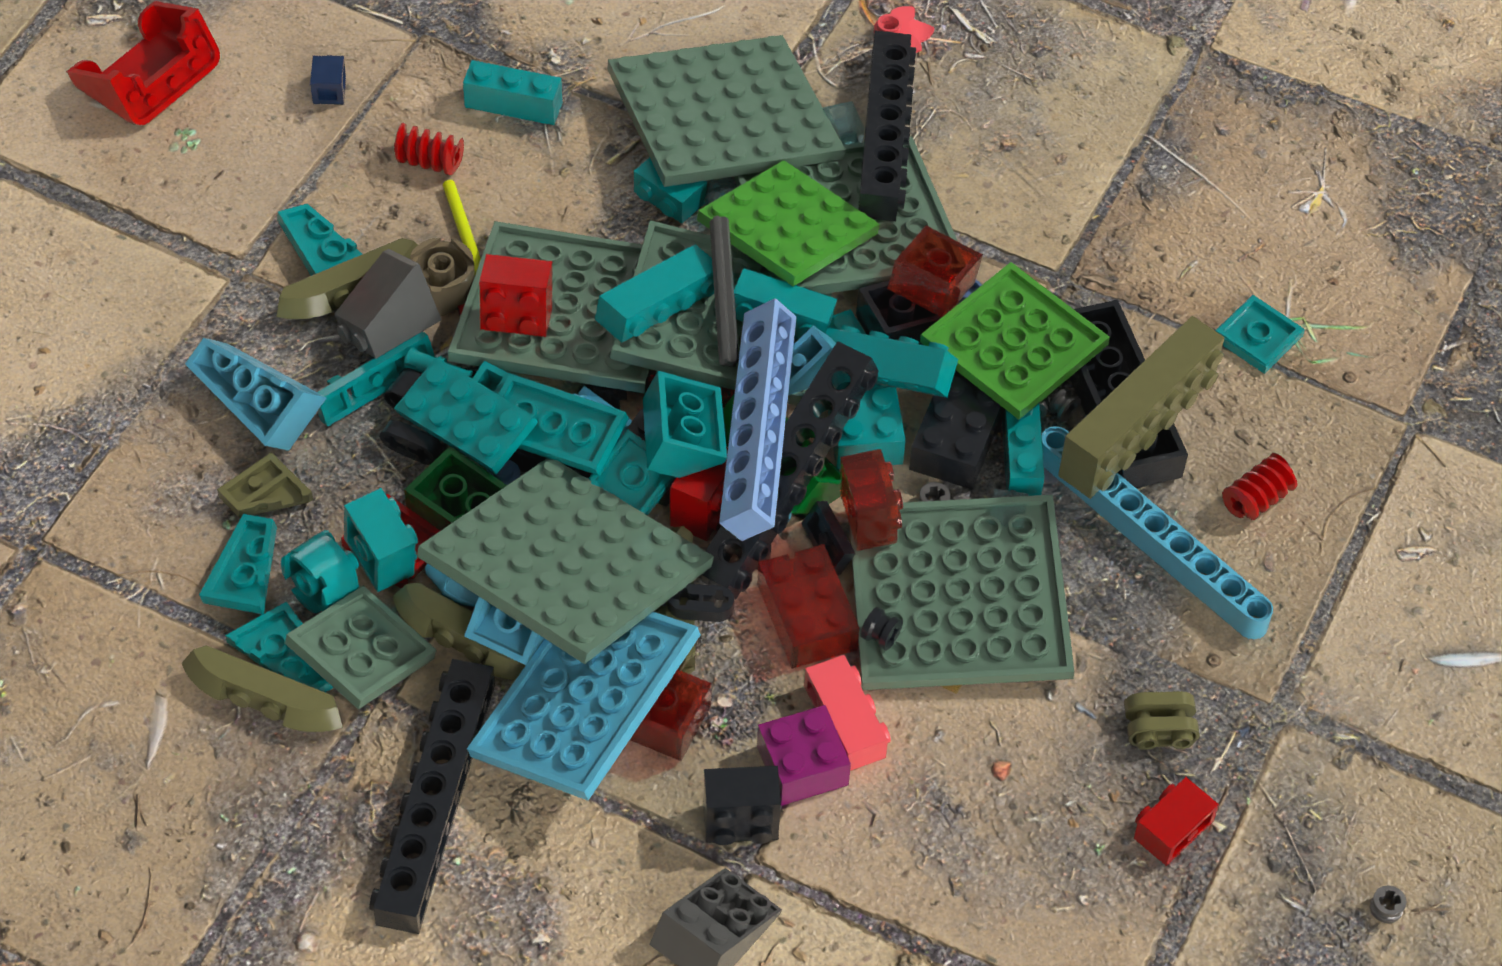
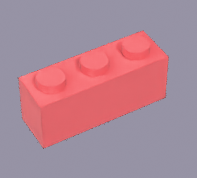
(852, 712)

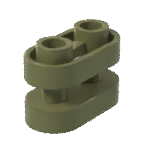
(1161, 719)

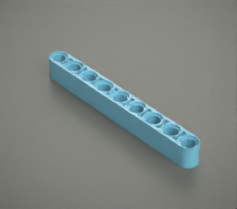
(1162, 544)

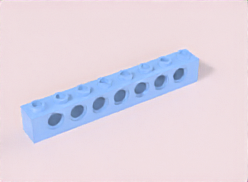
(758, 420)

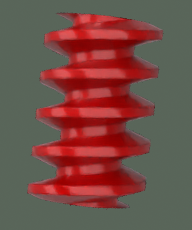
(428, 151)
(1260, 487)

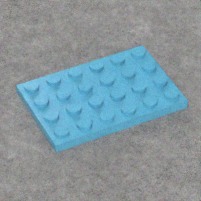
(573, 718)

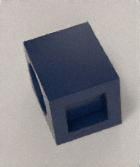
(328, 80)

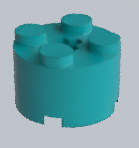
(320, 572)

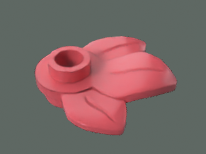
(902, 21)

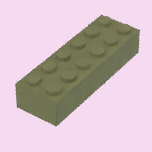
(1141, 407)

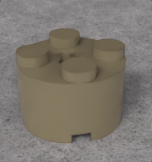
(447, 271)

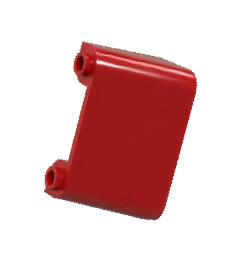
(156, 70)

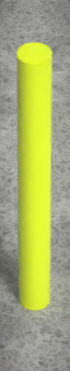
(461, 220)

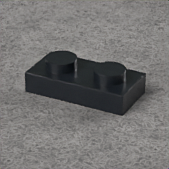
(825, 529)

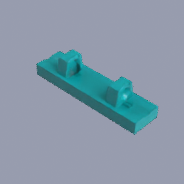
(367, 380)

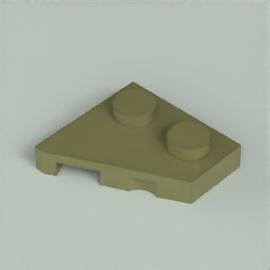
(264, 488)

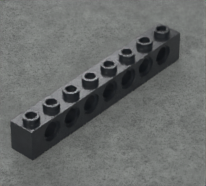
(885, 126)
(841, 366)
(407, 908)

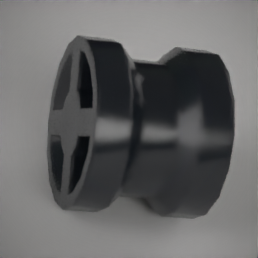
(881, 628)

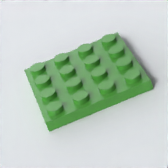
(790, 222)
(1016, 340)

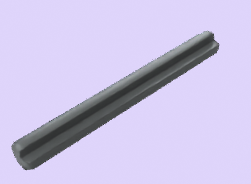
(724, 291)

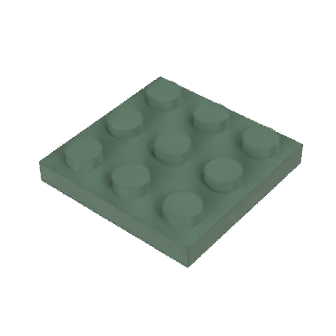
(360, 647)

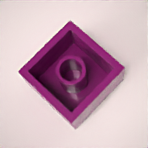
(806, 754)

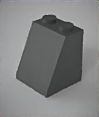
(387, 306)

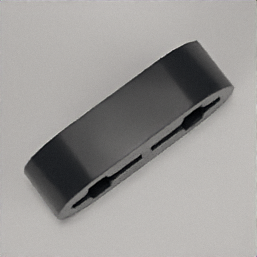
(411, 442)
(701, 603)

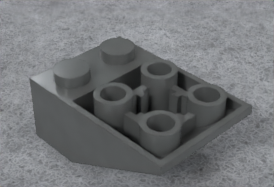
(714, 923)

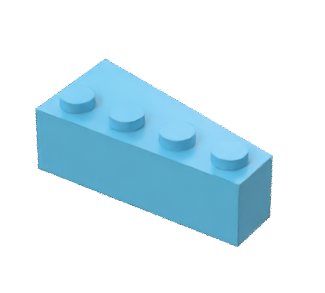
(258, 395)

